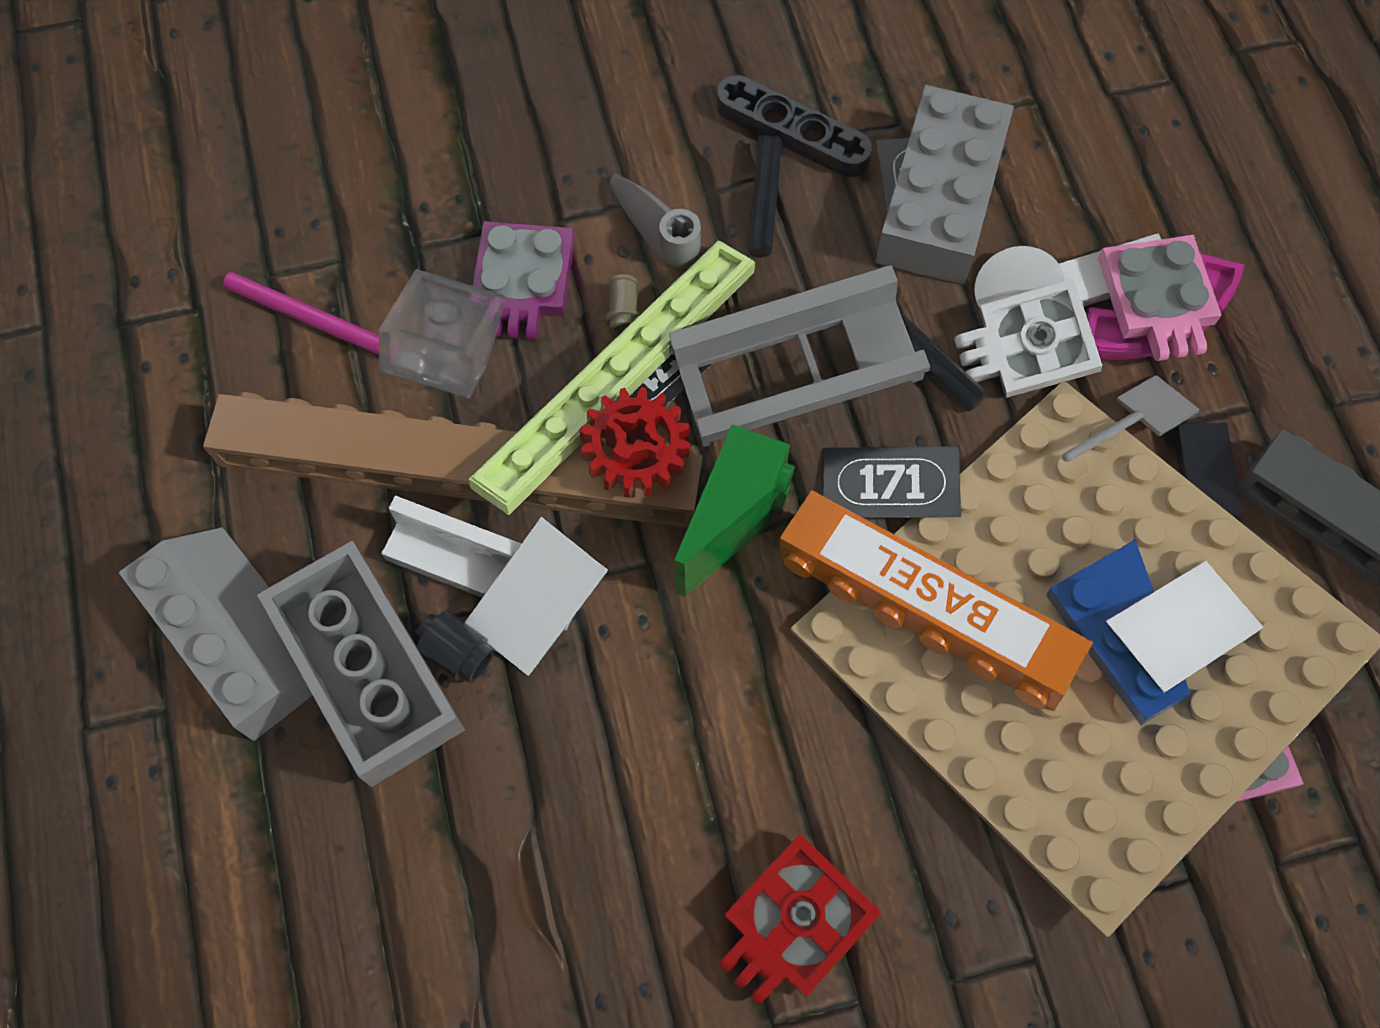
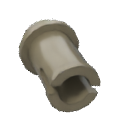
(621, 303)

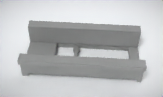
(859, 303)

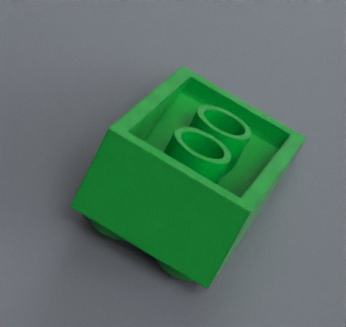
(736, 505)

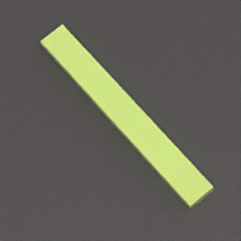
(623, 364)

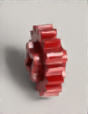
(644, 461)

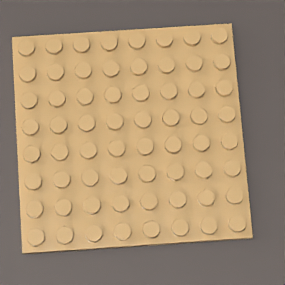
(1086, 786)

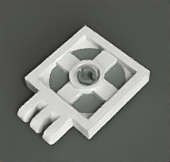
(1032, 340)

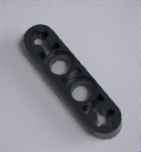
(797, 120)

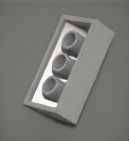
(209, 610)

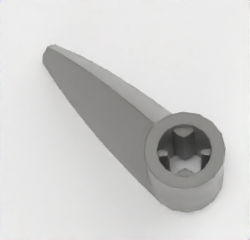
(670, 233)

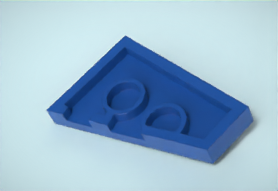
(1093, 598)

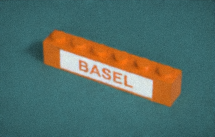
(933, 601)

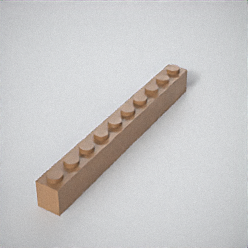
(420, 457)

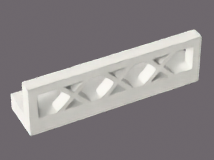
(447, 548)

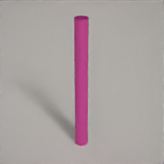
(302, 312)

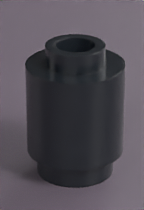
(454, 646)

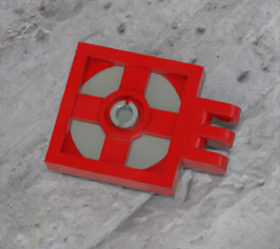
(796, 921)

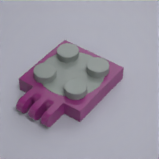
(528, 268)

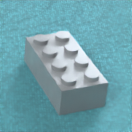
(944, 185)
(360, 664)

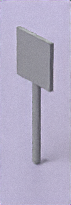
(1150, 402)

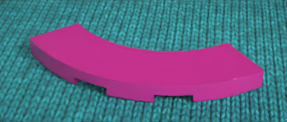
(1111, 345)

